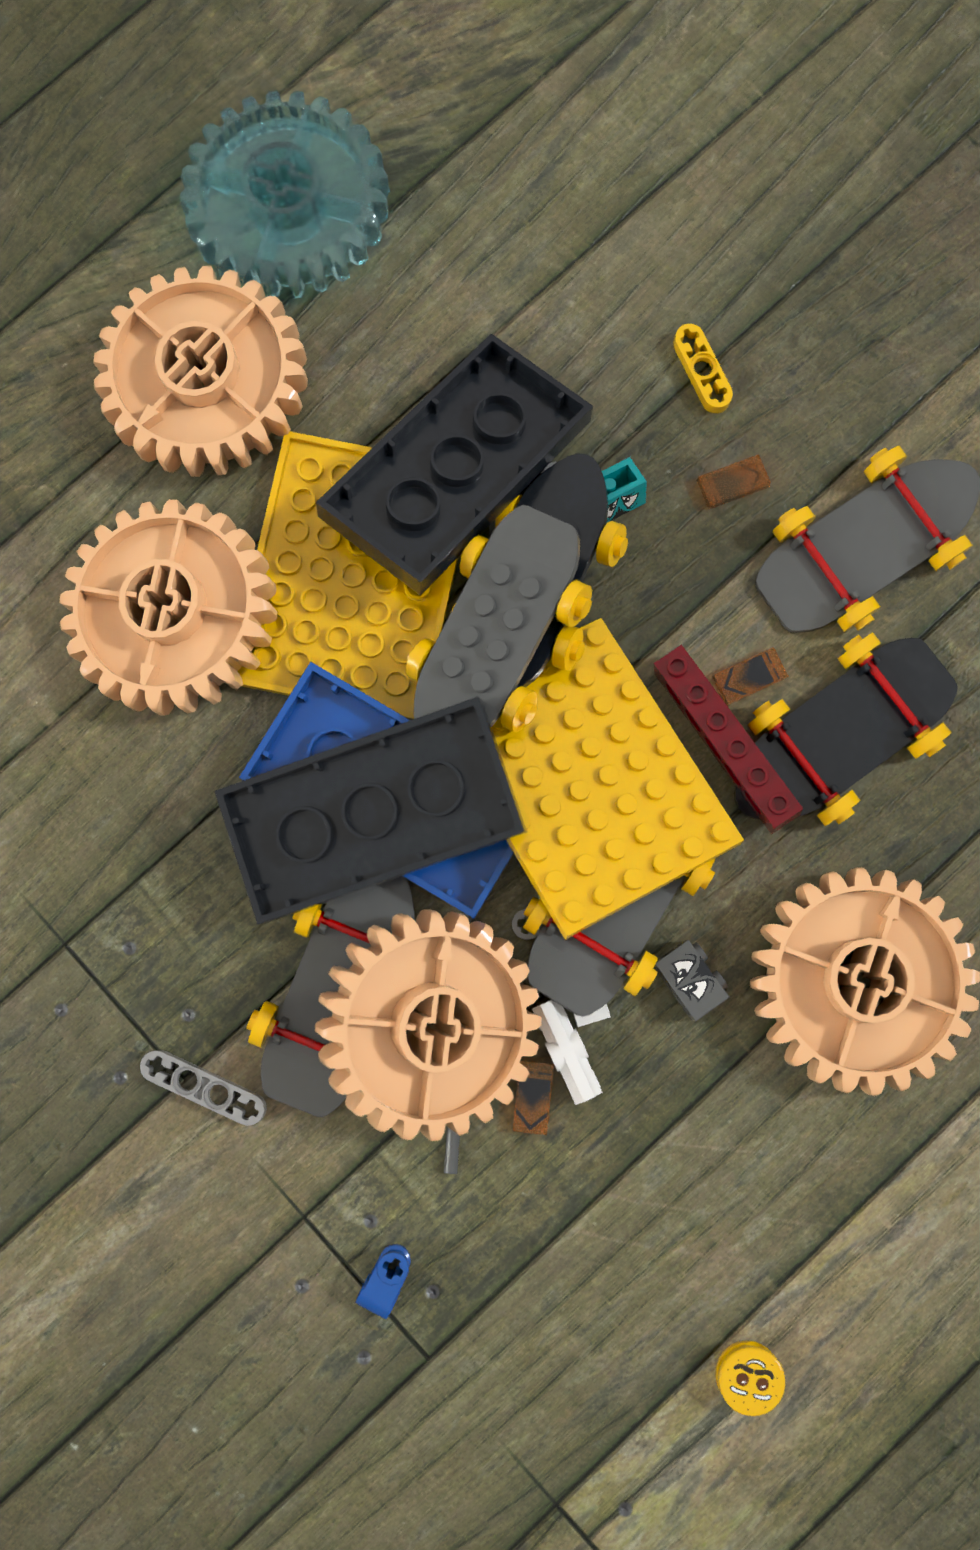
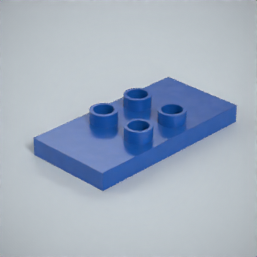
(330, 713)

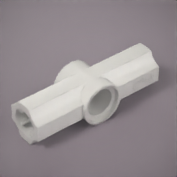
(567, 1052)

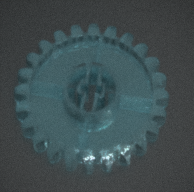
(285, 193)

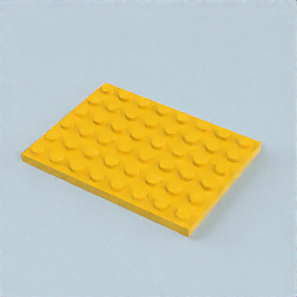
(330, 594)
(605, 790)

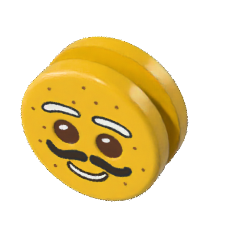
(750, 1378)

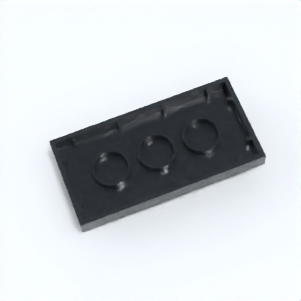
(454, 463)
(370, 811)

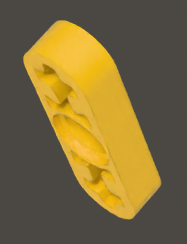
(684, 353)

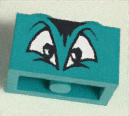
(625, 488)

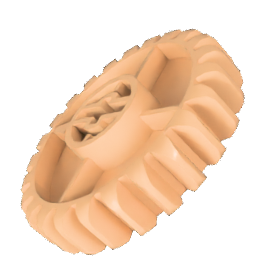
(200, 371)
(168, 607)
(843, 1028)
(440, 1072)

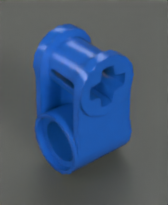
(384, 1284)

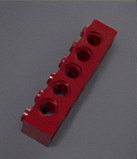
(727, 739)

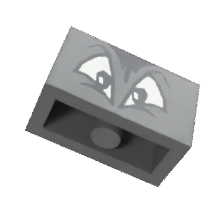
(691, 980)

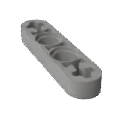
(201, 1091)

